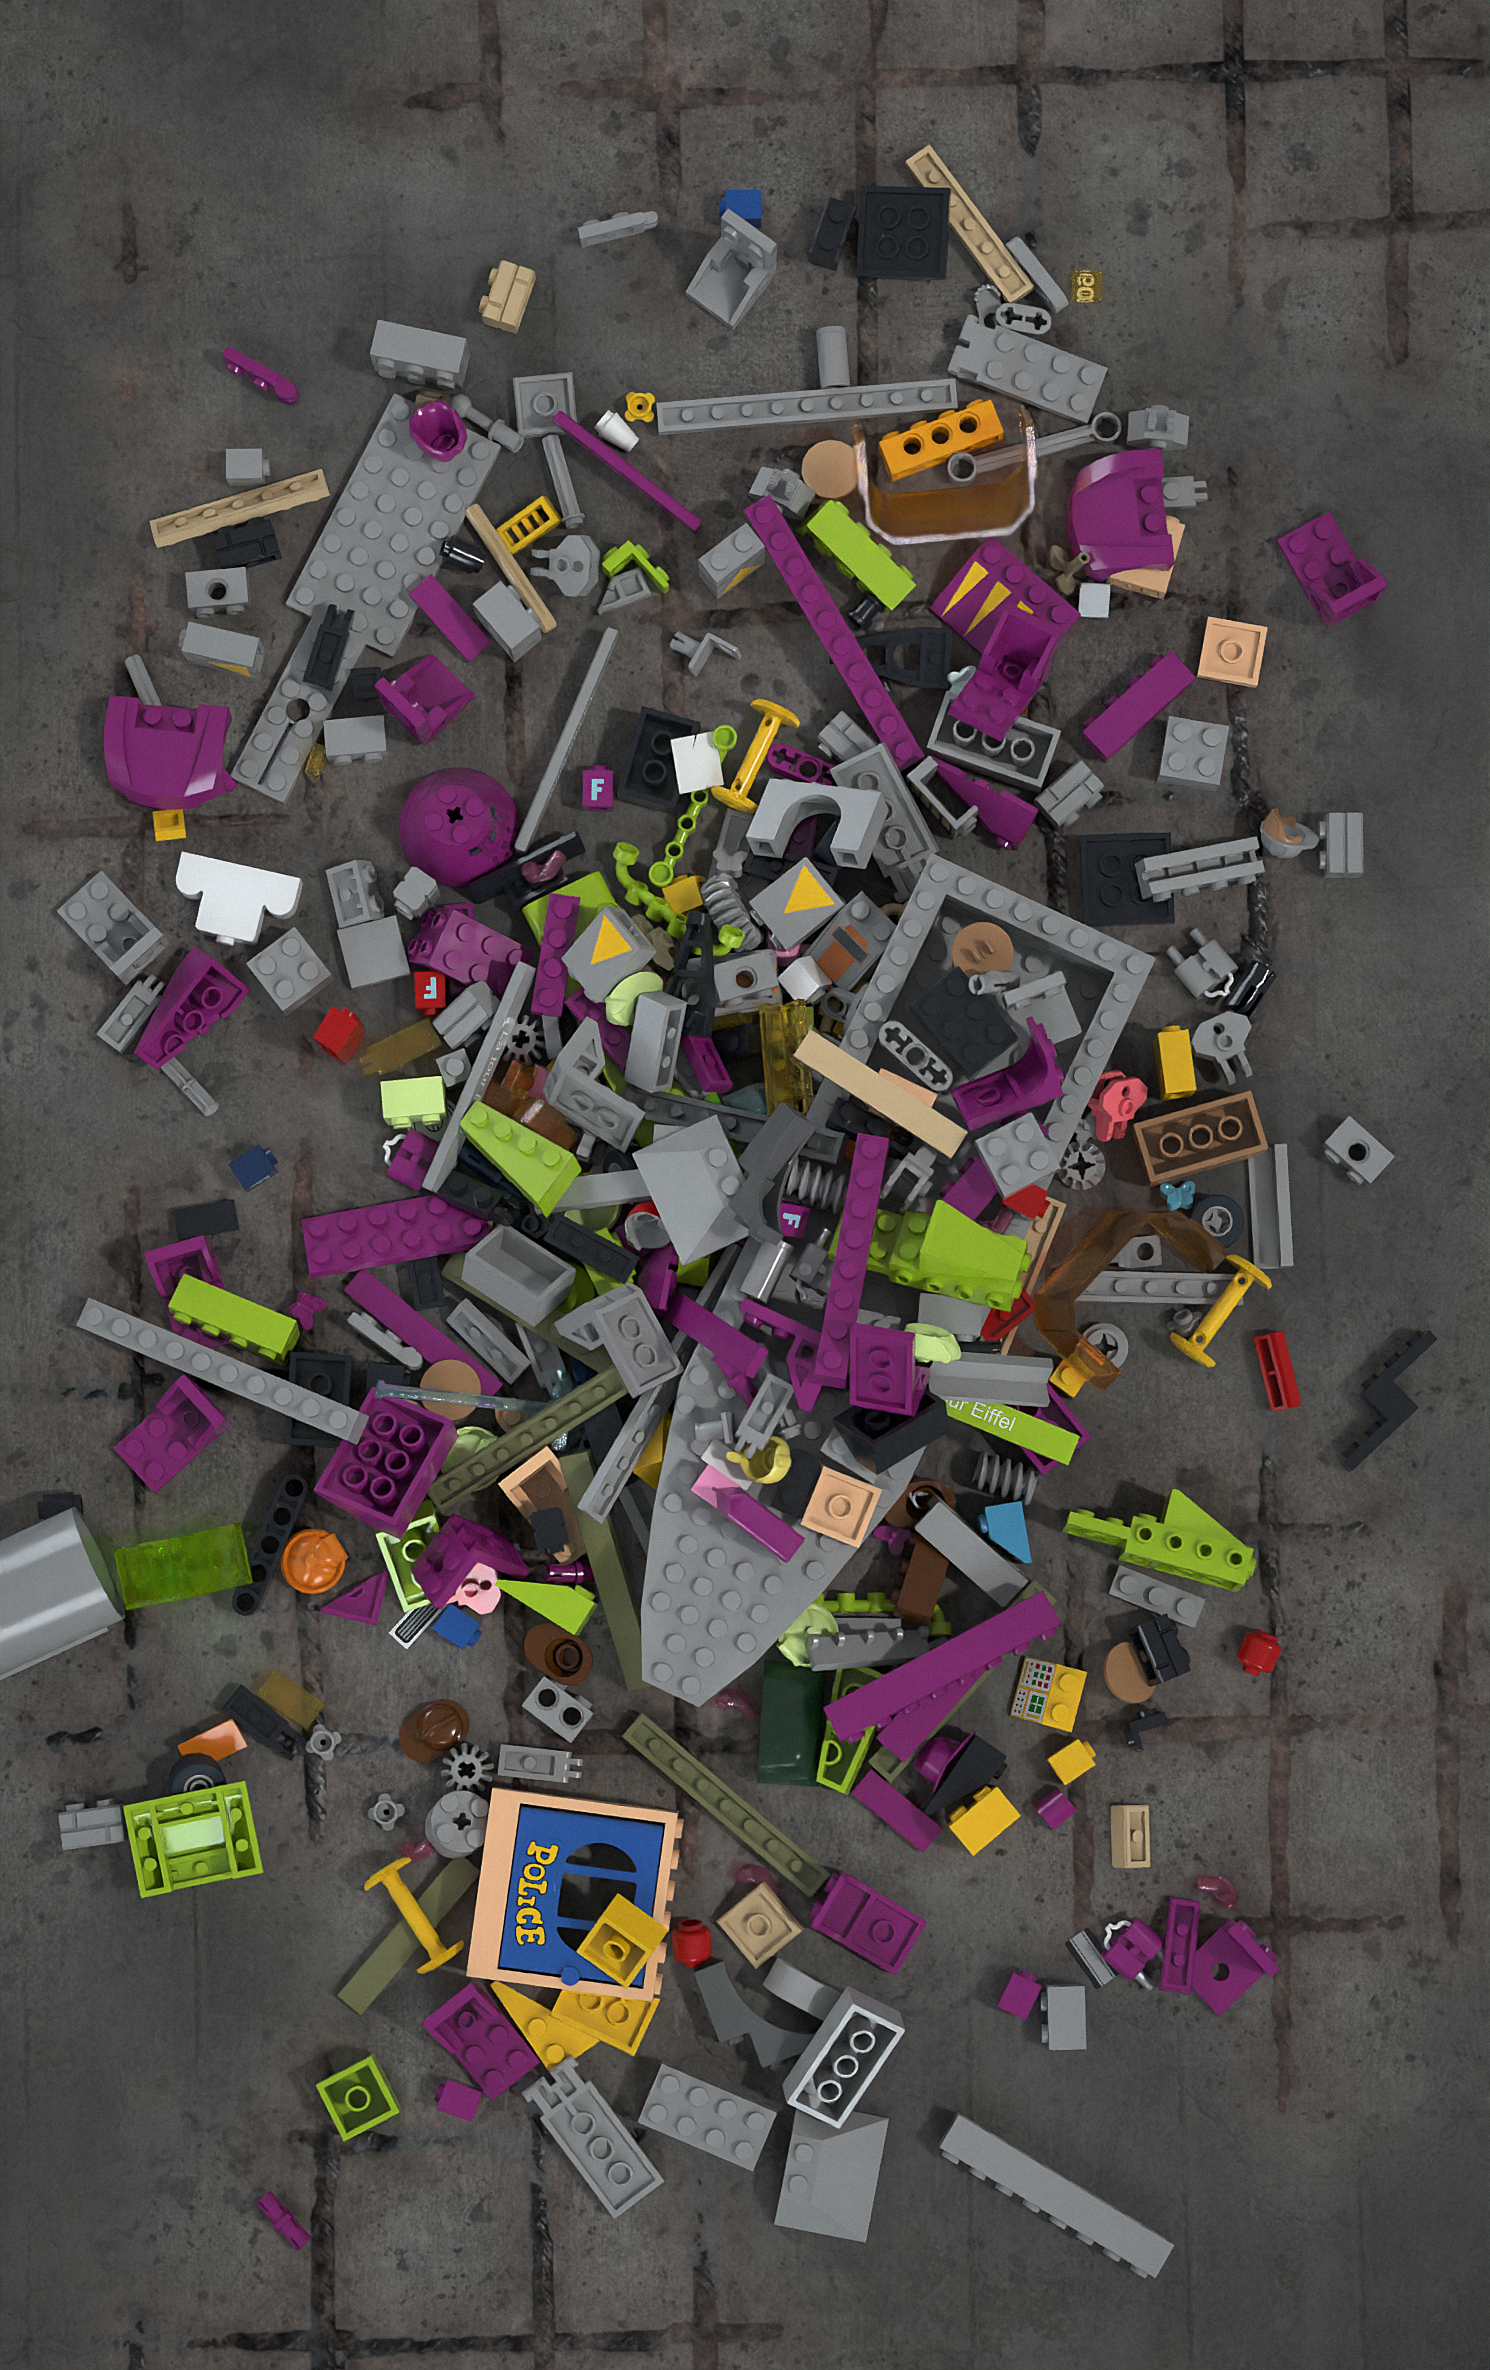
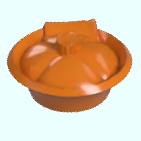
(313, 1561)

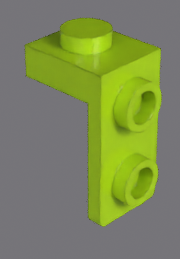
(617, 559)

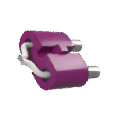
(412, 1158)
(1132, 1950)

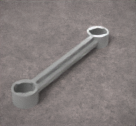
(1044, 446)

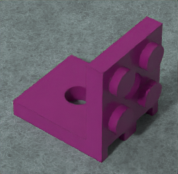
(459, 1548)
(1245, 1962)

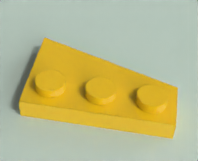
(607, 2018)

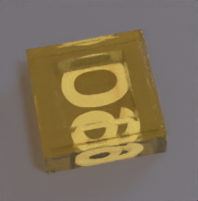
(1086, 286)
(315, 761)

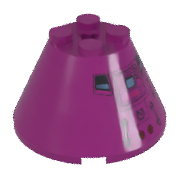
(470, 847)

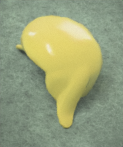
(765, 1465)

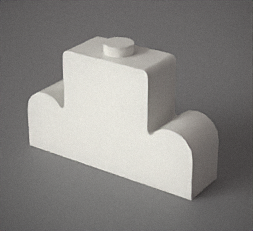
(235, 897)

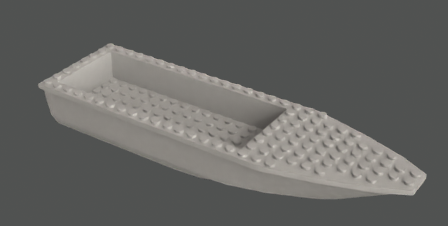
(709, 1587)

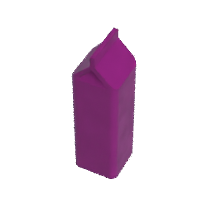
(758, 1522)

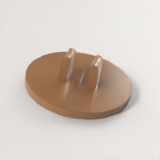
(982, 949)
(453, 1377)
(1125, 1674)

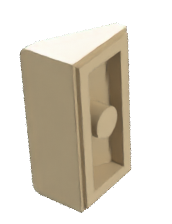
(1130, 1836)

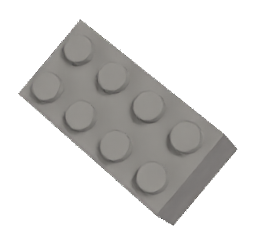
(1017, 760)
(843, 2057)
(707, 2115)

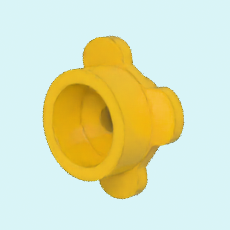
(633, 401)

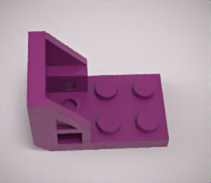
(1330, 571)
(1008, 673)
(425, 698)
(196, 1259)
(799, 1368)
(885, 1370)
(173, 1434)
(482, 2039)

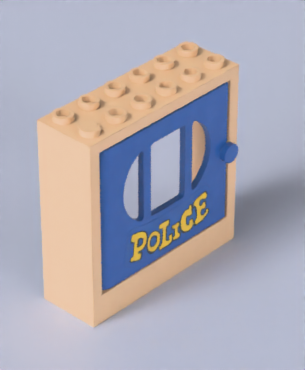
(539, 1862)

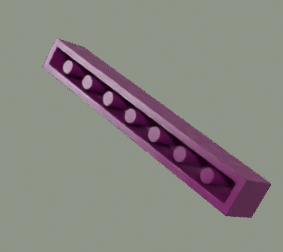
(851, 1259)
(941, 1667)

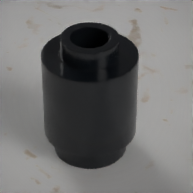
(462, 554)
(57, 1503)

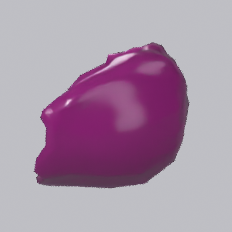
(438, 431)

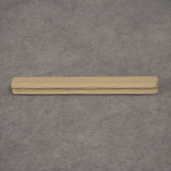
(509, 566)

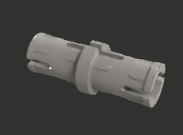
(994, 982)

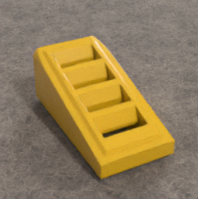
(522, 516)

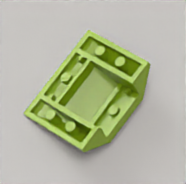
(193, 1838)

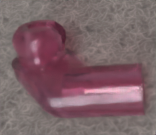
(544, 872)
(1000, 1223)
(737, 1699)
(417, 1854)
(756, 1875)
(1221, 1888)

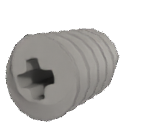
(817, 1186)
(1005, 1477)

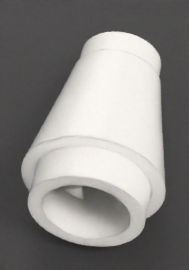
(616, 431)

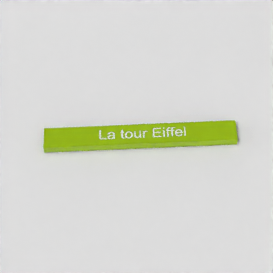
(1015, 1428)

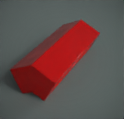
(1277, 1371)

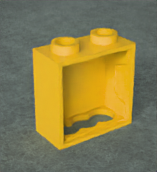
(1174, 1063)

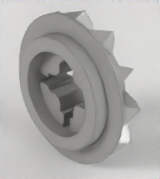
(1090, 1154)
(1114, 1338)

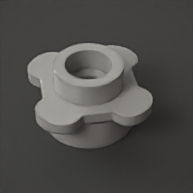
(1185, 1322)
(314, 1744)
(395, 1811)

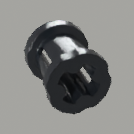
(865, 611)

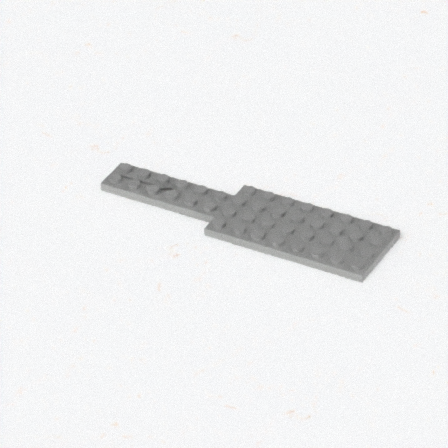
(367, 561)

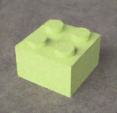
(414, 1101)

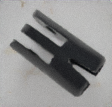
(1250, 989)

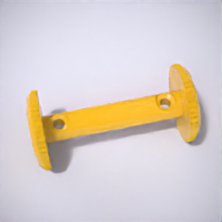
(773, 717)
(1221, 1310)
(414, 1915)

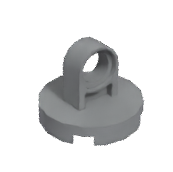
(850, 1004)

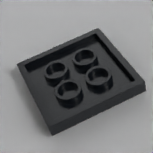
(903, 232)
(1111, 883)

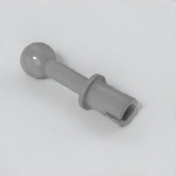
(497, 430)

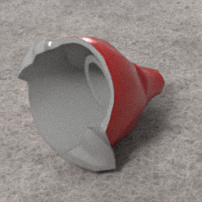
(646, 1227)

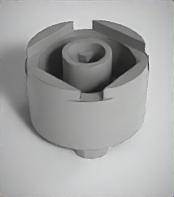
(444, 1834)

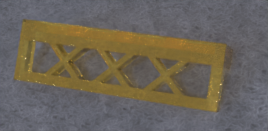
(779, 1065)

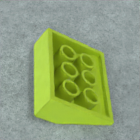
(558, 1603)

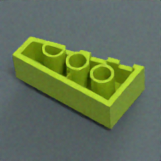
(857, 554)
(524, 1157)
(234, 1319)
(839, 1760)

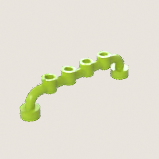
(662, 872)
(659, 908)
(877, 1603)

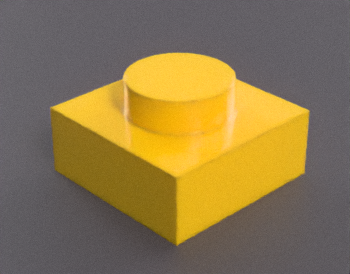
(169, 824)

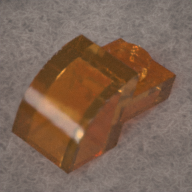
(513, 1090)
(545, 1121)

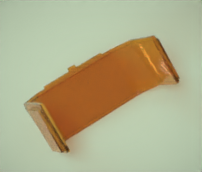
(950, 511)
(1057, 1295)

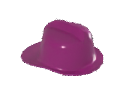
(938, 1757)

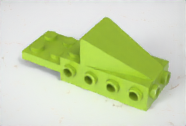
(947, 1256)
(1181, 1544)

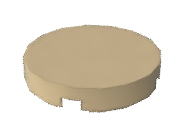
(830, 470)

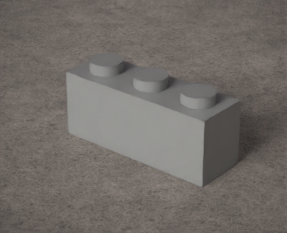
(655, 1041)

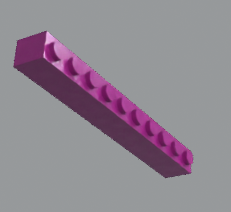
(833, 632)

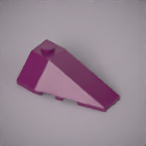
(1001, 814)
(192, 1002)
(659, 1279)

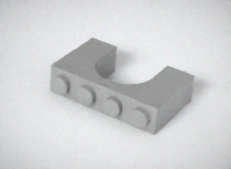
(790, 802)

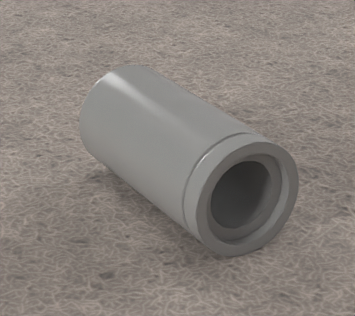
(832, 357)
(766, 1270)

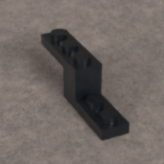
(1387, 1400)

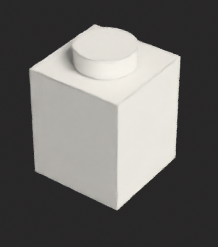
(805, 980)

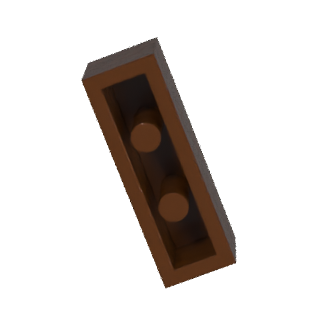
(921, 1582)

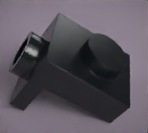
(1147, 1720)

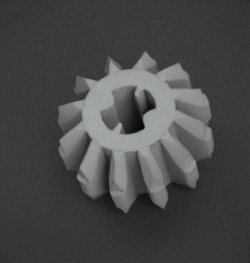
(527, 1049)
(467, 1758)

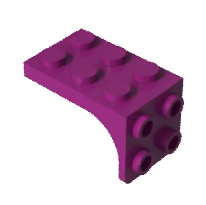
(466, 950)
(1014, 1088)
(866, 1921)

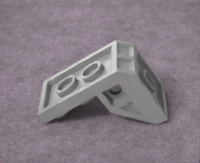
(734, 271)
(113, 927)
(578, 1096)
(629, 1333)

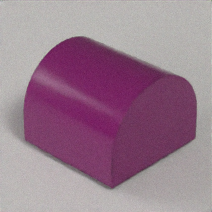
(1054, 1808)

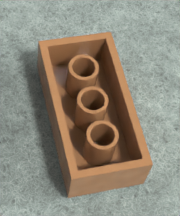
(1199, 1138)

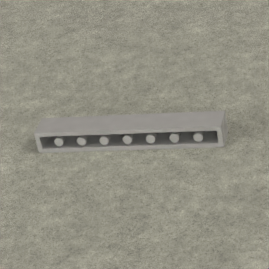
(1056, 2195)

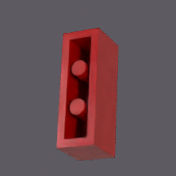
(340, 1034)

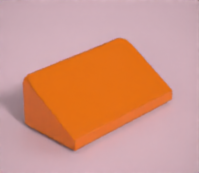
(216, 1742)

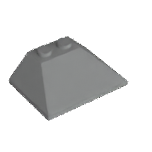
(691, 1185)
(832, 2175)

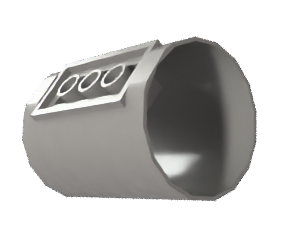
(52, 1591)

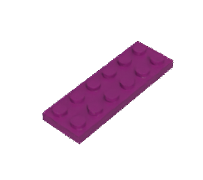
(388, 1235)

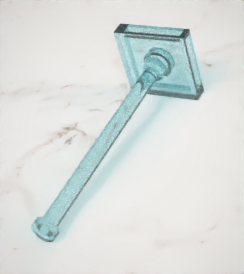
(561, 1387)

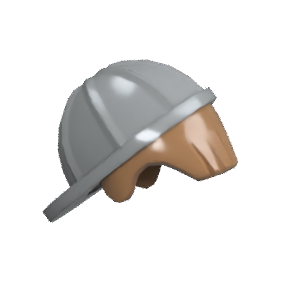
(1286, 837)

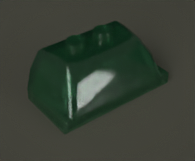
(790, 1724)

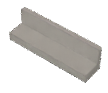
(1270, 1209)
(992, 1379)
(970, 1551)

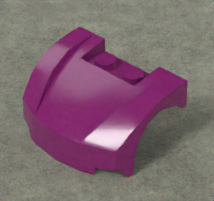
(1120, 515)
(165, 753)

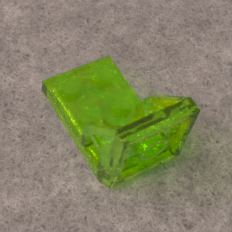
(182, 1567)

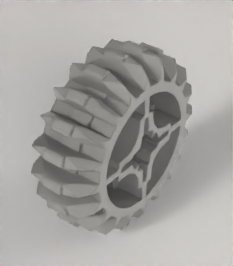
(731, 906)

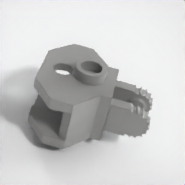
(1157, 429)
(786, 490)
(571, 565)
(1223, 1046)
(911, 1176)

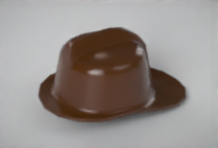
(913, 1502)
(558, 1653)
(434, 1730)

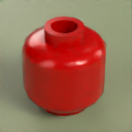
(1258, 1652)
(691, 1942)

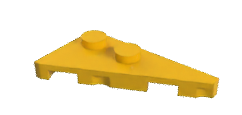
(547, 2036)

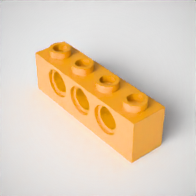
(901, 464)

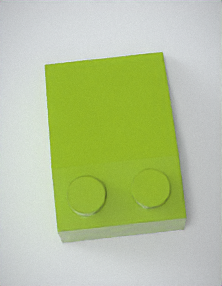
(403, 1553)

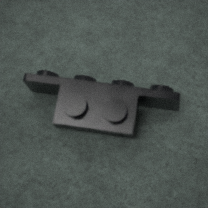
(514, 883)

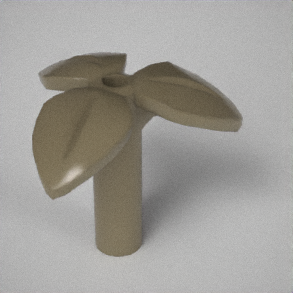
(1059, 560)

